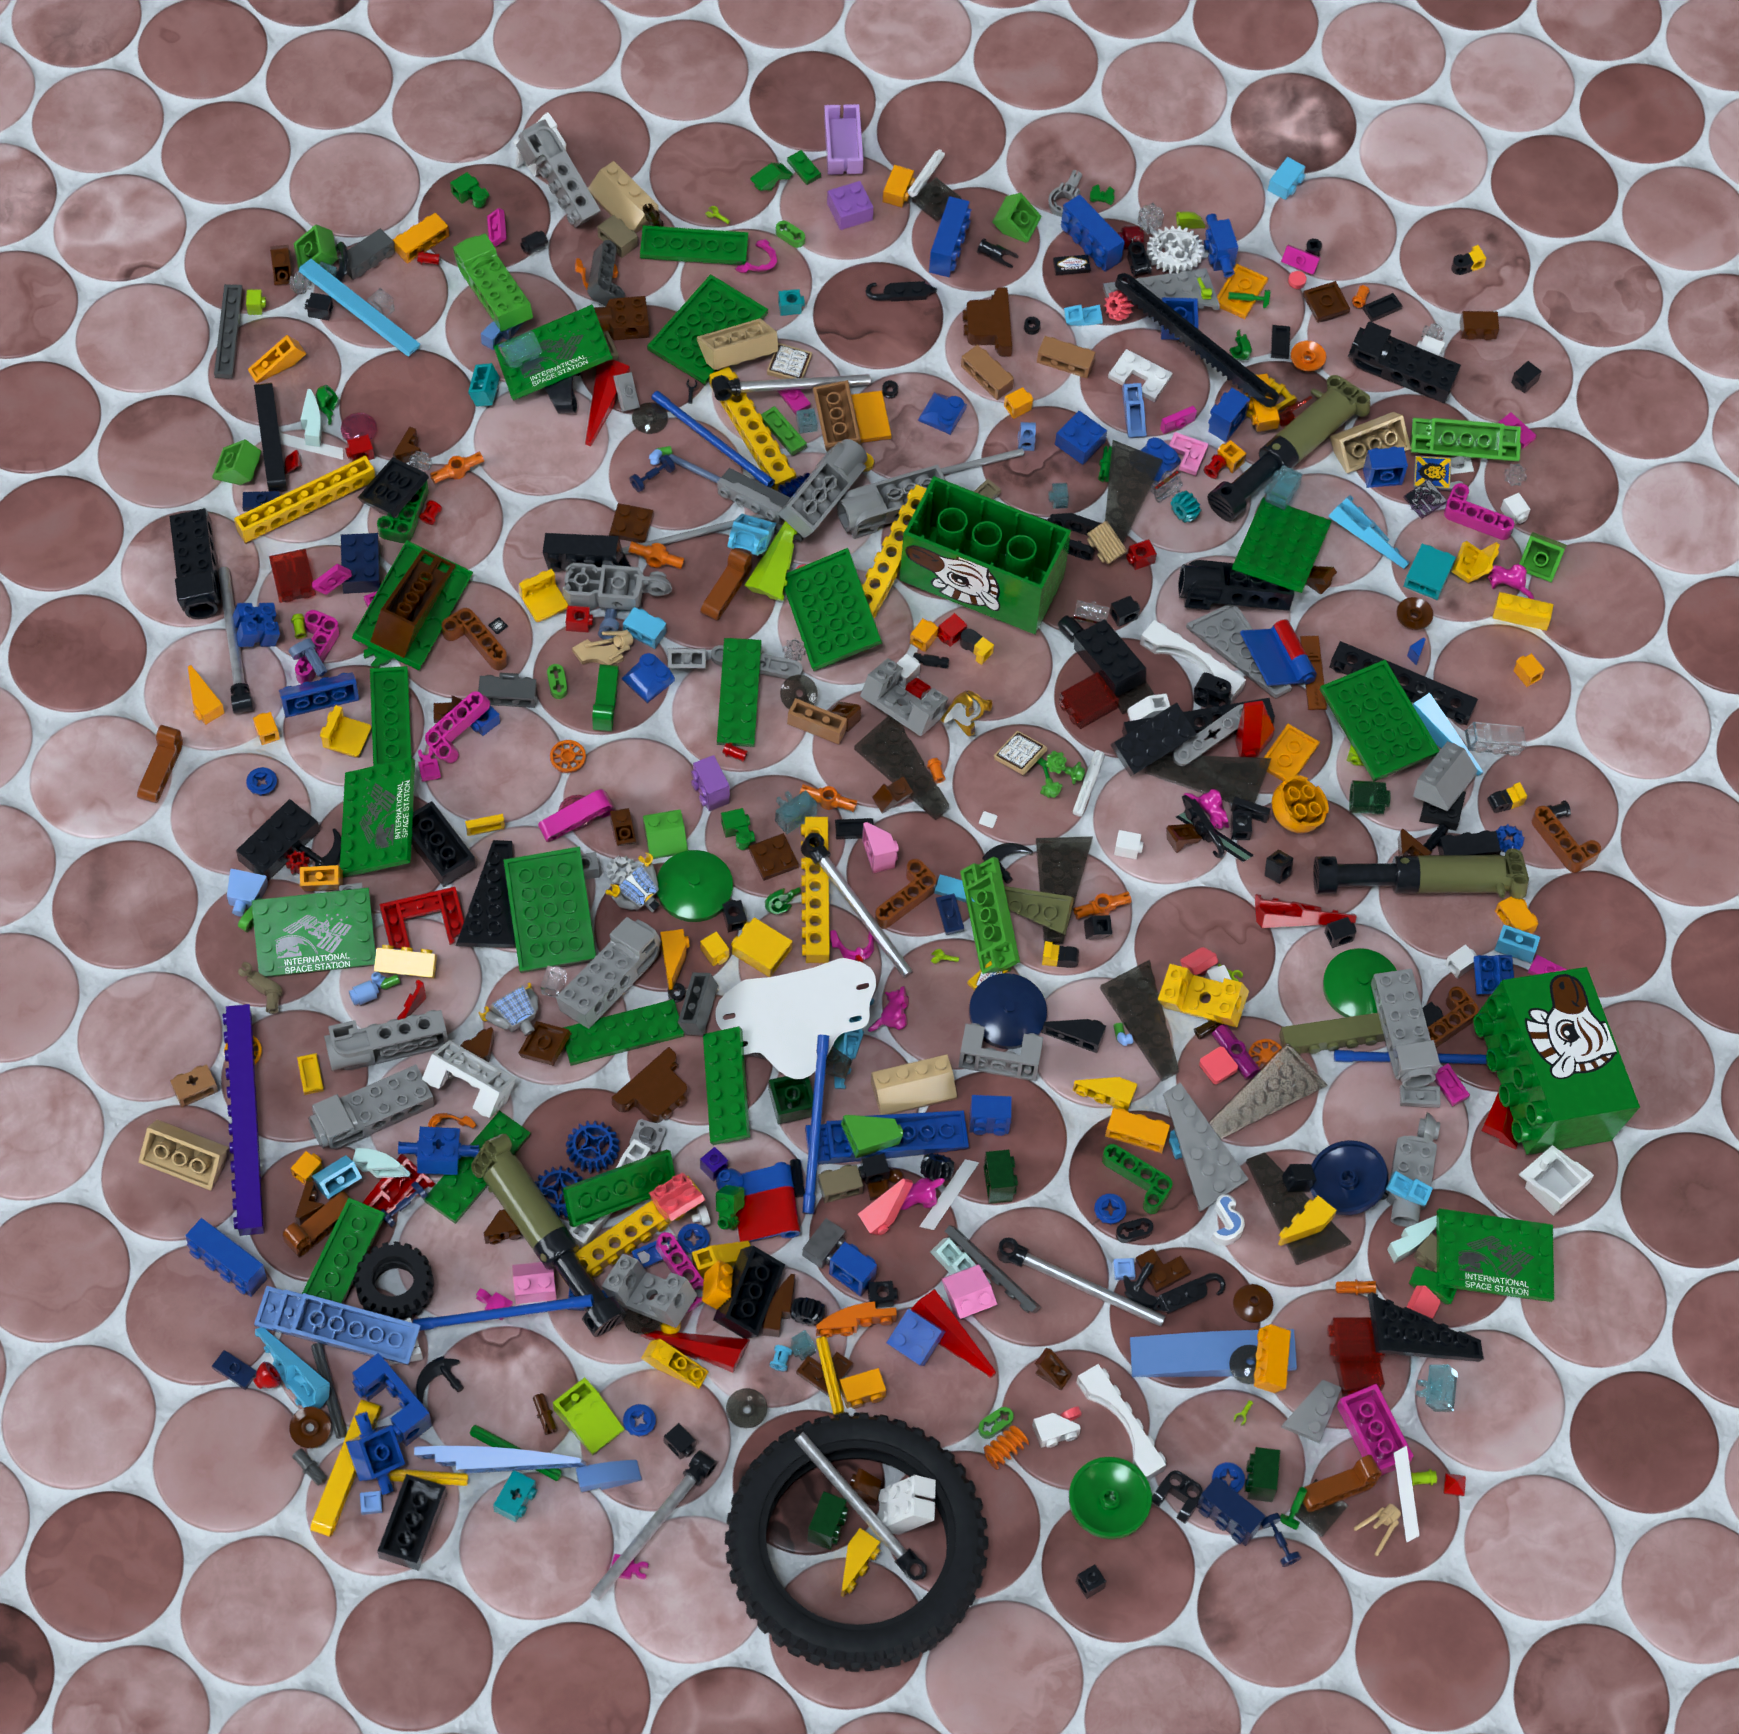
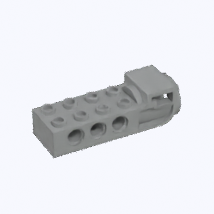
(542, 146)
(824, 487)
(879, 503)
(611, 972)
(1405, 1028)
(379, 1043)
(370, 1109)

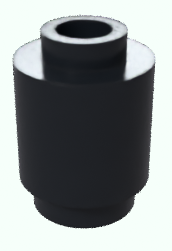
(533, 242)
(1069, 627)

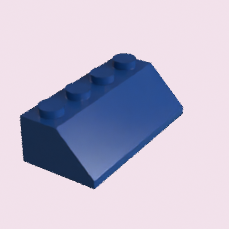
(319, 694)

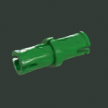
(1105, 464)

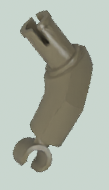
(264, 986)

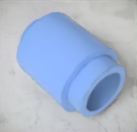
(364, 993)

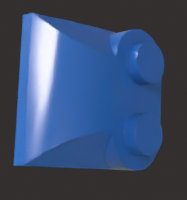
(943, 412)
(1159, 449)
(649, 677)

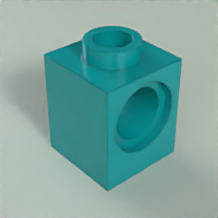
(788, 296)

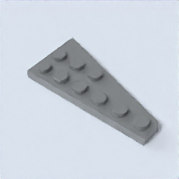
(1176, 286)
(1222, 633)
(1204, 1154)

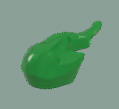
(1244, 348)
(327, 401)
(777, 901)

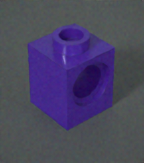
(713, 1163)

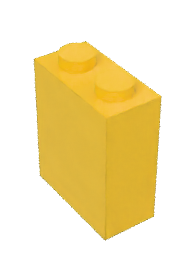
(761, 947)

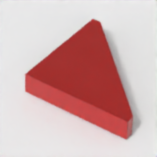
(413, 1001)

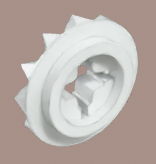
(612, 869)

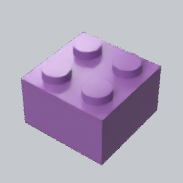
(850, 205)
(710, 783)

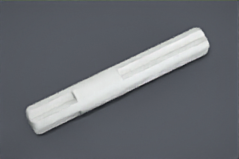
(926, 173)
(1088, 783)

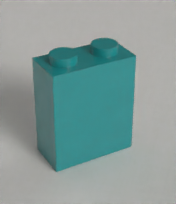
(1429, 571)

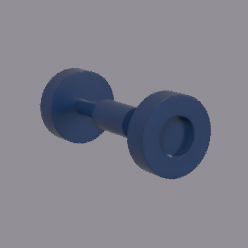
(666, 462)
(404, 1203)
(1289, 1559)

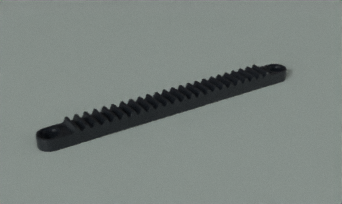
(1196, 340)

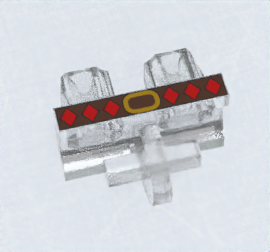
(1168, 486)
(1090, 612)

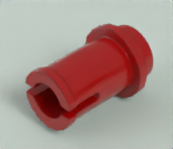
(428, 258)
(735, 752)

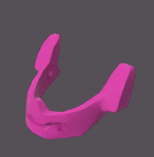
(773, 259)
(846, 953)

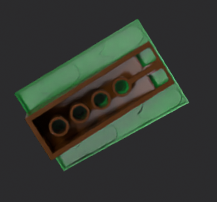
(412, 605)

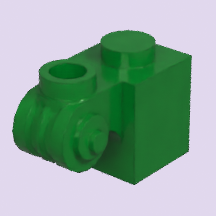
(467, 187)
(736, 824)
(728, 1202)

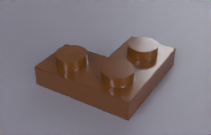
(1163, 1274)
(813, 1373)

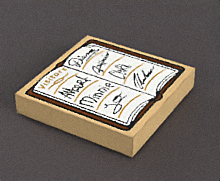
(789, 362)
(1020, 752)

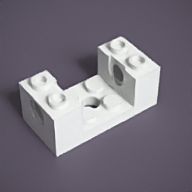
(456, 1061)

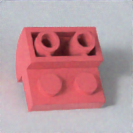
(676, 1197)

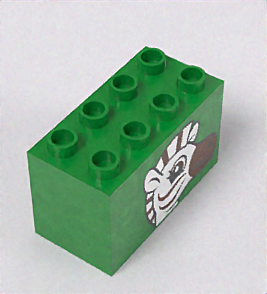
(984, 555)
(1556, 1061)

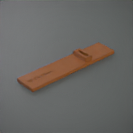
(1314, 697)

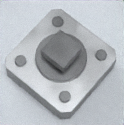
(649, 1135)

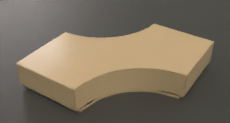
(596, 654)

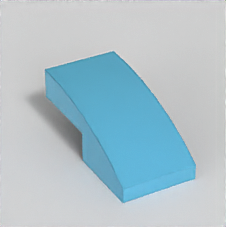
(1083, 316)
(1409, 1189)

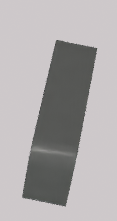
(600, 280)

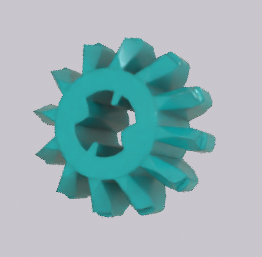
(1185, 506)

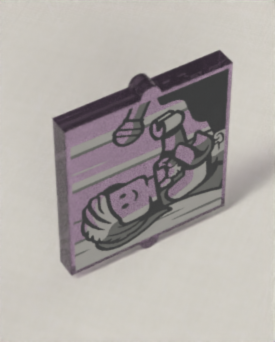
(1425, 499)

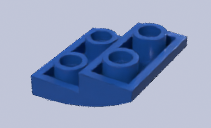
(1491, 971)

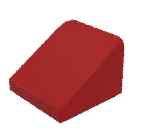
(918, 688)

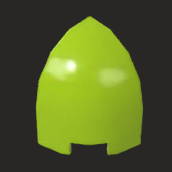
(1189, 220)

